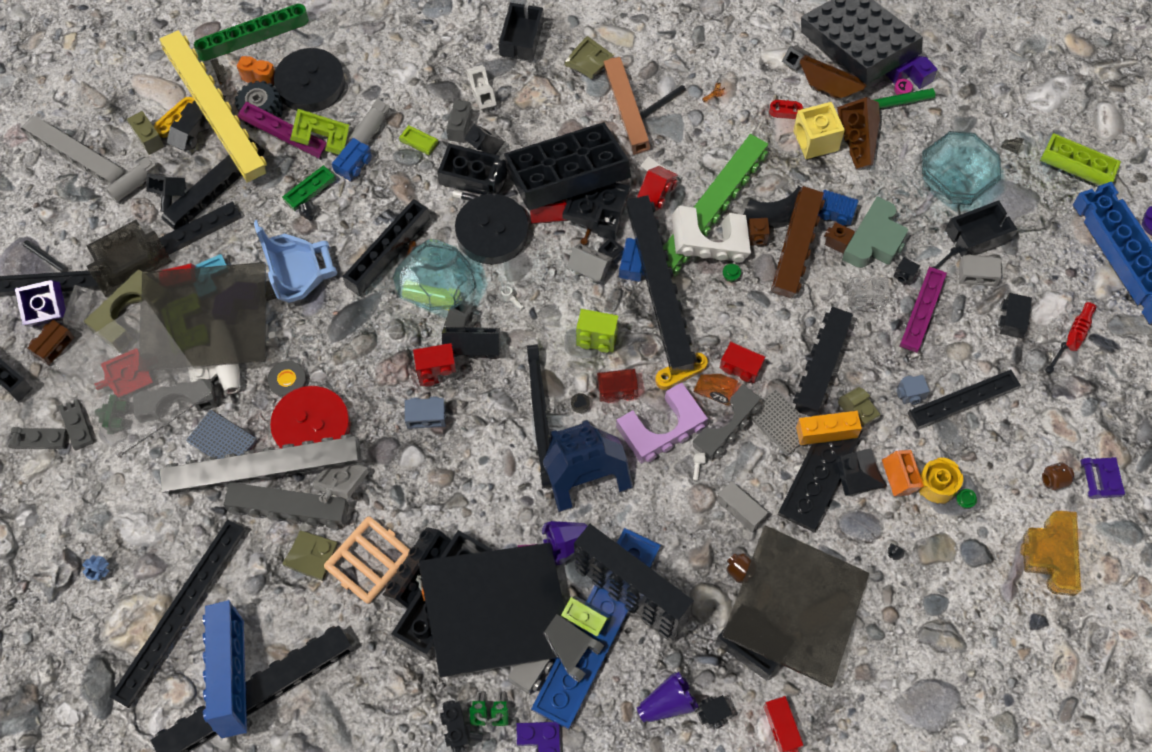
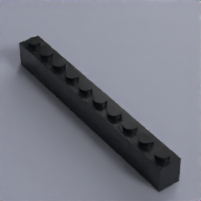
(660, 286)
(261, 689)

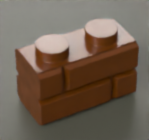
(50, 342)

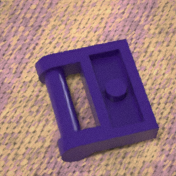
(1108, 477)

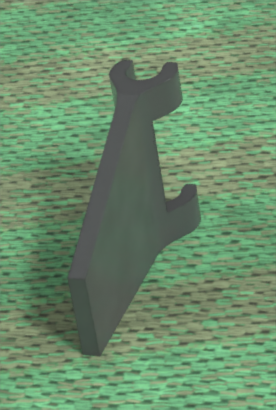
(570, 645)

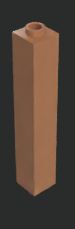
(626, 105)

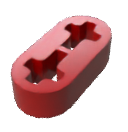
(785, 109)

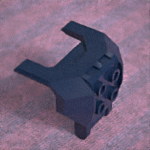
(581, 456)

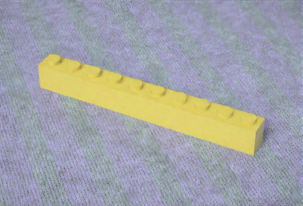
(213, 106)

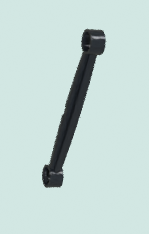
(539, 410)

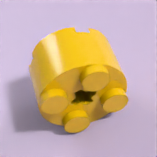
(950, 483)

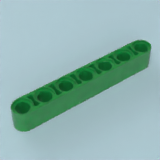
(251, 32)

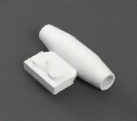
(228, 375)

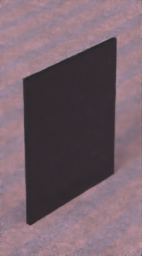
(491, 608)

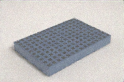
(220, 437)

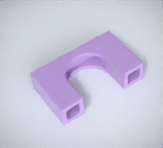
(648, 444)

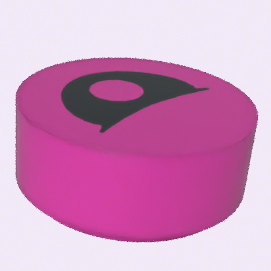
(903, 86)

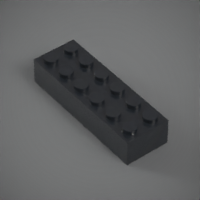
(414, 627)

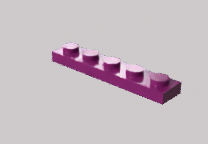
(279, 128)
(923, 309)

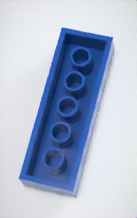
(224, 670)

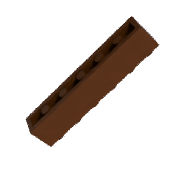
(797, 242)

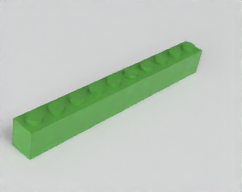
(721, 192)

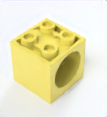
(818, 130)

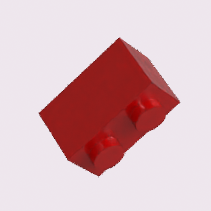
(742, 362)

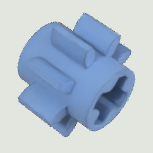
(95, 567)

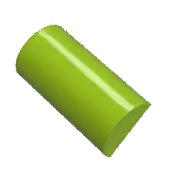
(1080, 160)

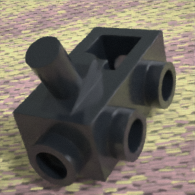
(458, 733)

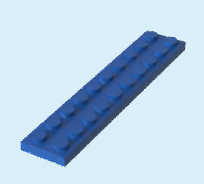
(561, 694)

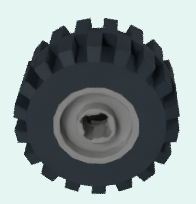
(262, 96)

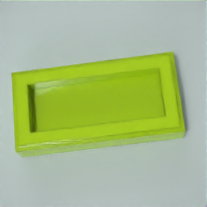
(418, 140)

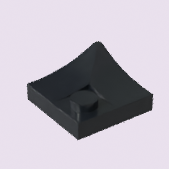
(859, 472)

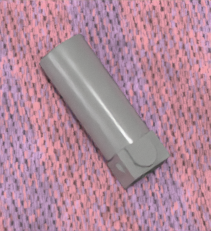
(371, 122)
(131, 180)

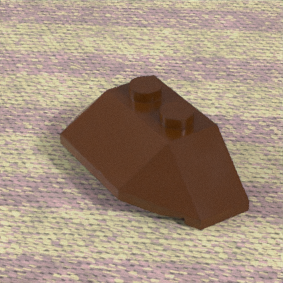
(830, 79)

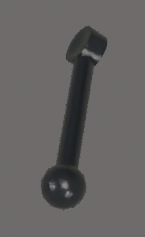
(953, 251)
(1049, 369)

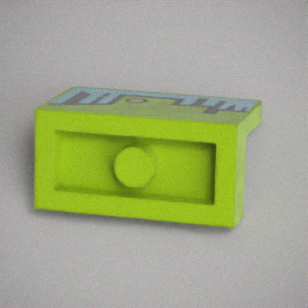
(585, 615)

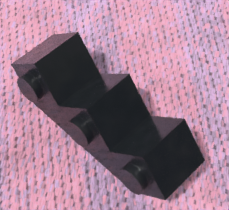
(185, 131)

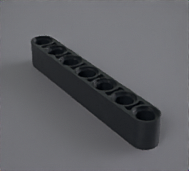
(204, 192)

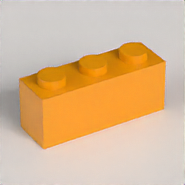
(828, 427)

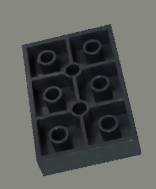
(862, 37)
(567, 166)
(631, 582)

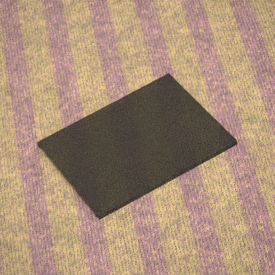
(212, 311)
(796, 606)

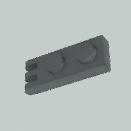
(76, 425)

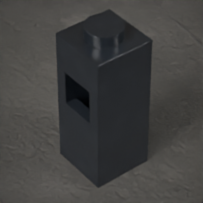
(484, 139)

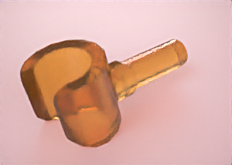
(716, 92)

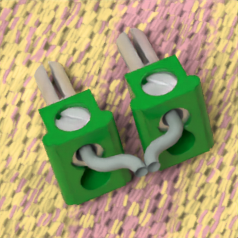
(499, 711)

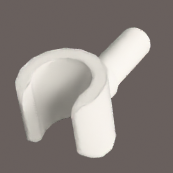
(510, 297)
(699, 458)

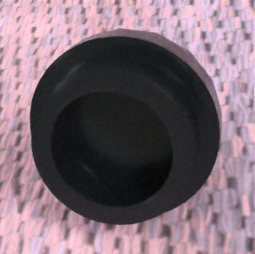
(307, 210)

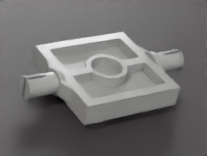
(340, 481)

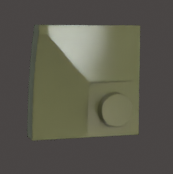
(588, 58)
(310, 554)

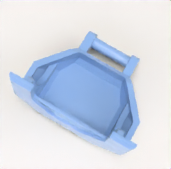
(294, 264)

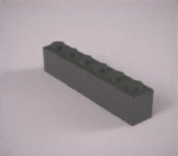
(285, 504)

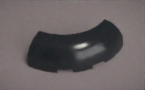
(777, 212)

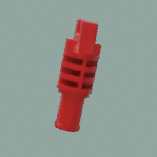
(1081, 327)

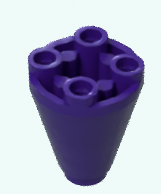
(668, 700)

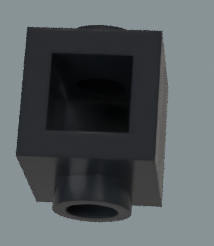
(714, 712)

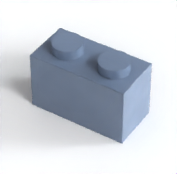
(425, 413)

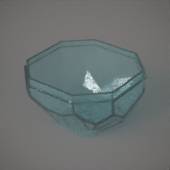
(961, 159)
(434, 276)

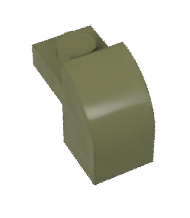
(859, 401)

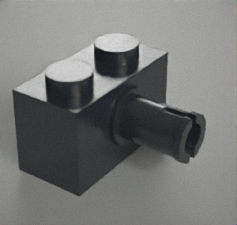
(166, 186)

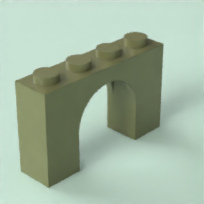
(110, 309)

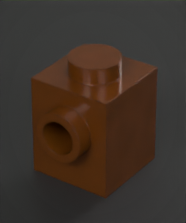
(758, 231)
(838, 237)

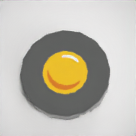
(286, 377)

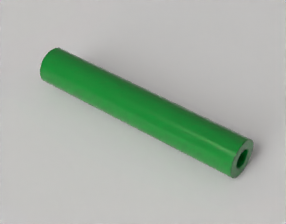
(906, 98)

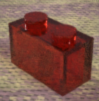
(617, 385)

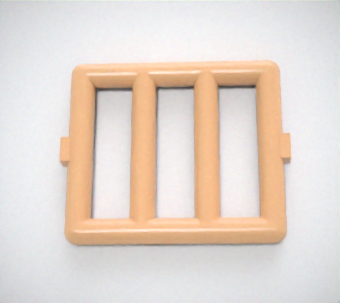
(343, 551)

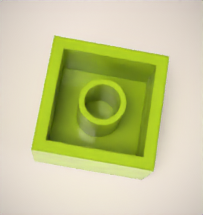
(597, 330)

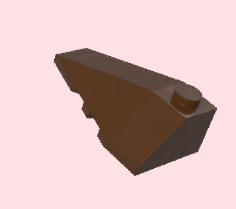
(861, 127)

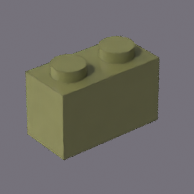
(145, 132)

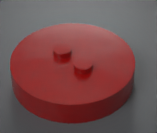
(309, 416)

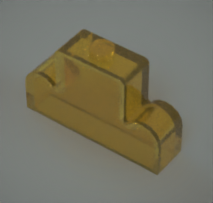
(1055, 552)

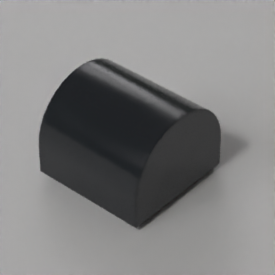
(611, 249)

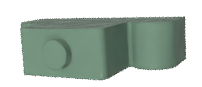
(876, 236)

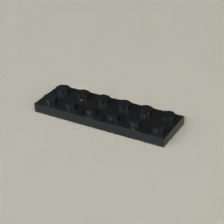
(815, 483)

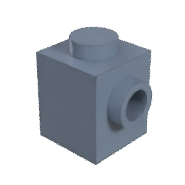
(913, 389)

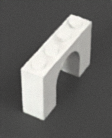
(692, 242)

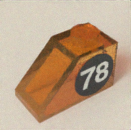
(716, 387)

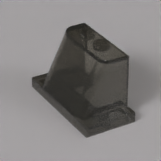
(122, 254)

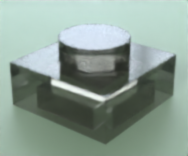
(219, 71)

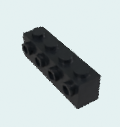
(404, 585)

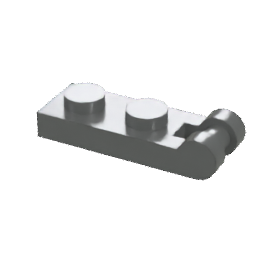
(38, 438)

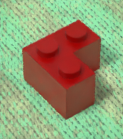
(656, 185)
(433, 362)

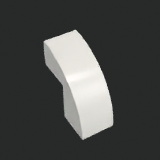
(480, 87)

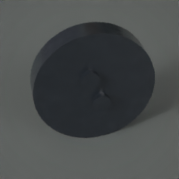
(309, 80)
(491, 229)

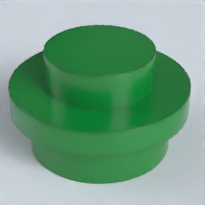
(731, 272)
(966, 498)

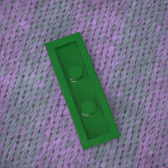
(309, 188)

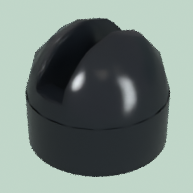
(895, 552)

